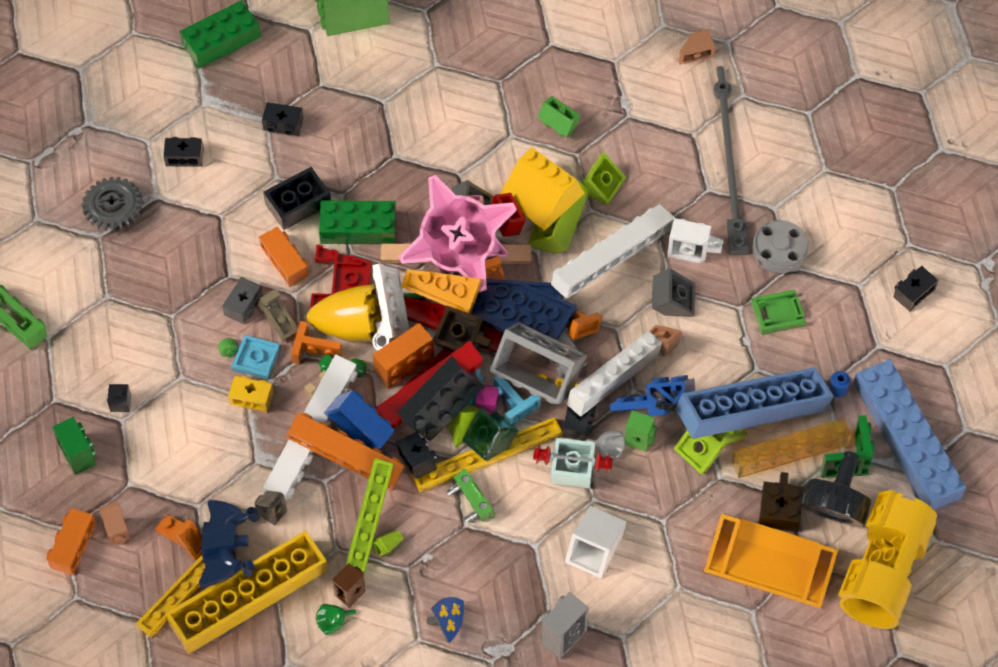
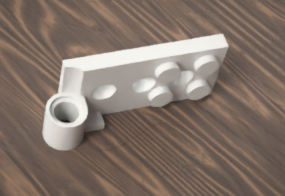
(391, 304)

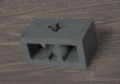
(242, 300)

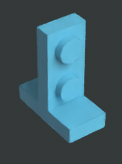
(519, 407)

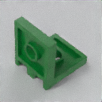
(864, 448)

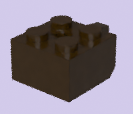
(470, 325)
(781, 505)

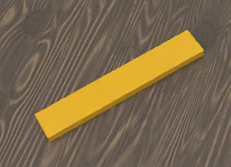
(178, 593)

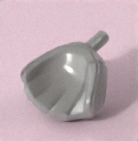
(610, 442)

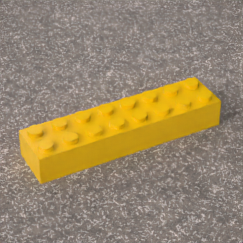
(242, 597)

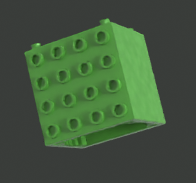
(352, 15)

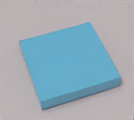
(256, 357)

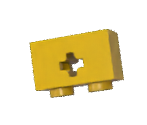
(250, 393)

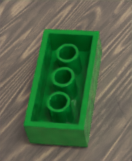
(220, 34)
(357, 222)

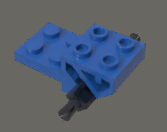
(660, 398)

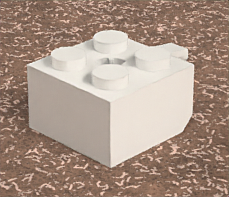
(692, 241)

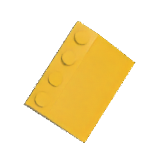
(541, 188)

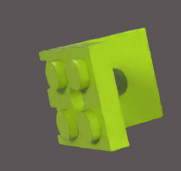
(711, 448)

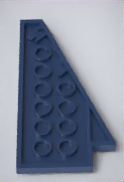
(525, 302)

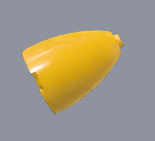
(348, 314)

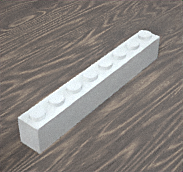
(612, 251)
(294, 456)

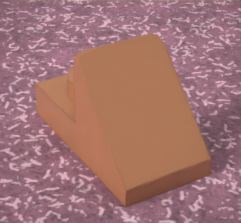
(668, 336)

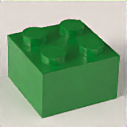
(75, 445)

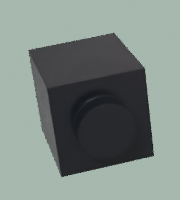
(119, 398)

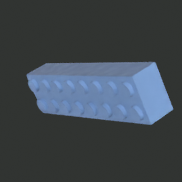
(753, 402)
(909, 435)

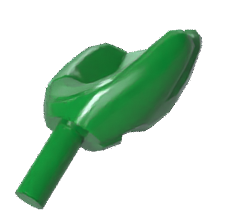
(331, 618)

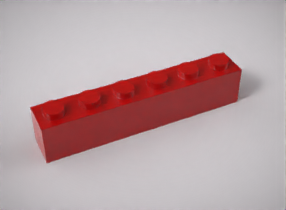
(388, 409)

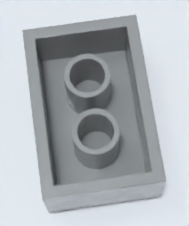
(564, 624)

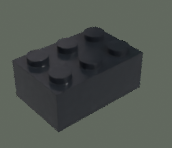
(296, 198)

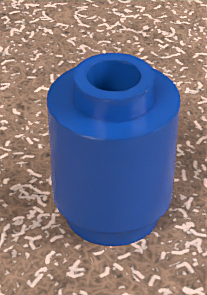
(839, 384)

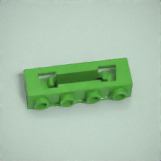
(28, 335)

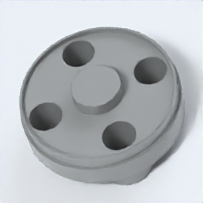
(780, 246)

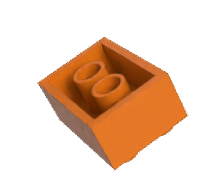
(403, 356)

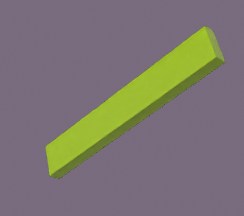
(369, 513)

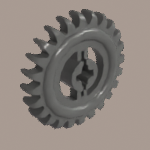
(113, 204)

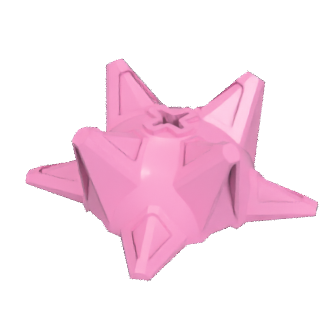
(455, 216)

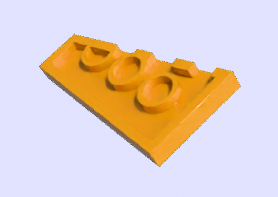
(443, 288)

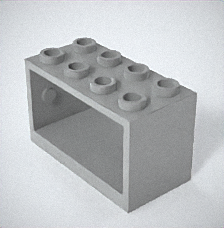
(545, 346)

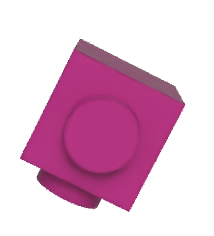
(488, 398)

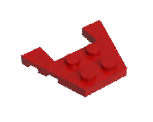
(348, 271)

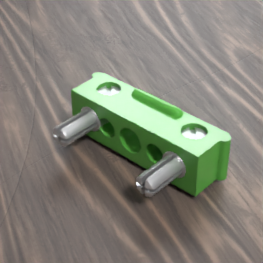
(473, 495)

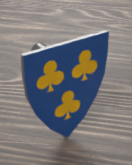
(448, 615)

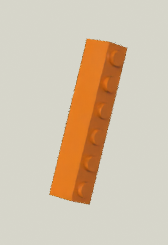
(339, 447)

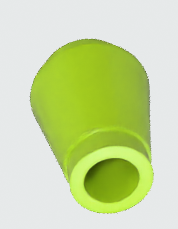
(385, 544)

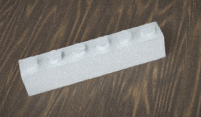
(614, 373)

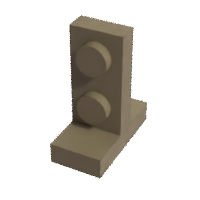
(277, 315)

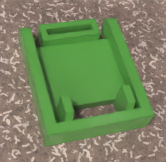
(781, 312)

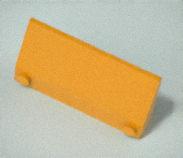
(771, 560)

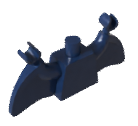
(221, 542)

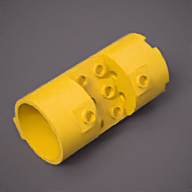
(878, 583)

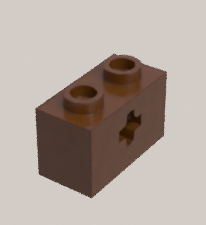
(349, 585)

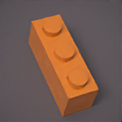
(284, 256)
(71, 541)

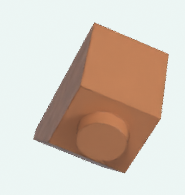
(697, 47)
(114, 523)

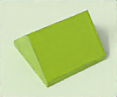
(604, 179)

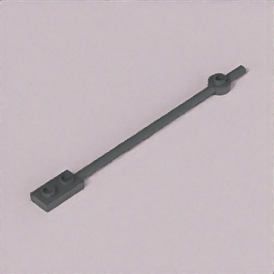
(735, 227)

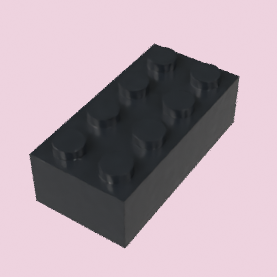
(441, 398)

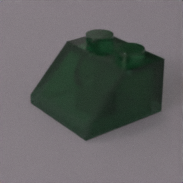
(489, 434)

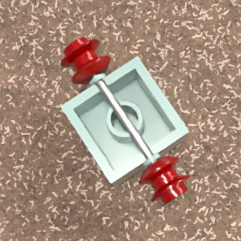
(572, 462)

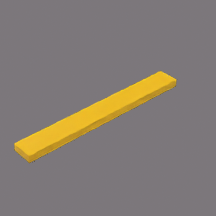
(471, 461)

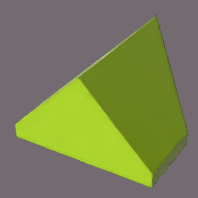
(461, 422)

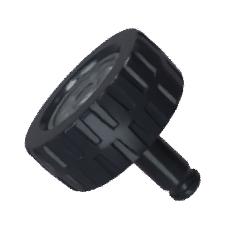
(836, 499)

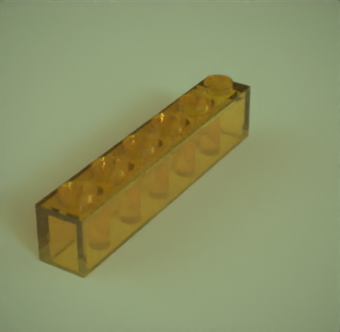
(791, 448)

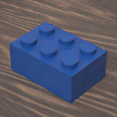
(359, 420)

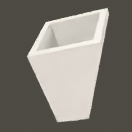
(595, 541)

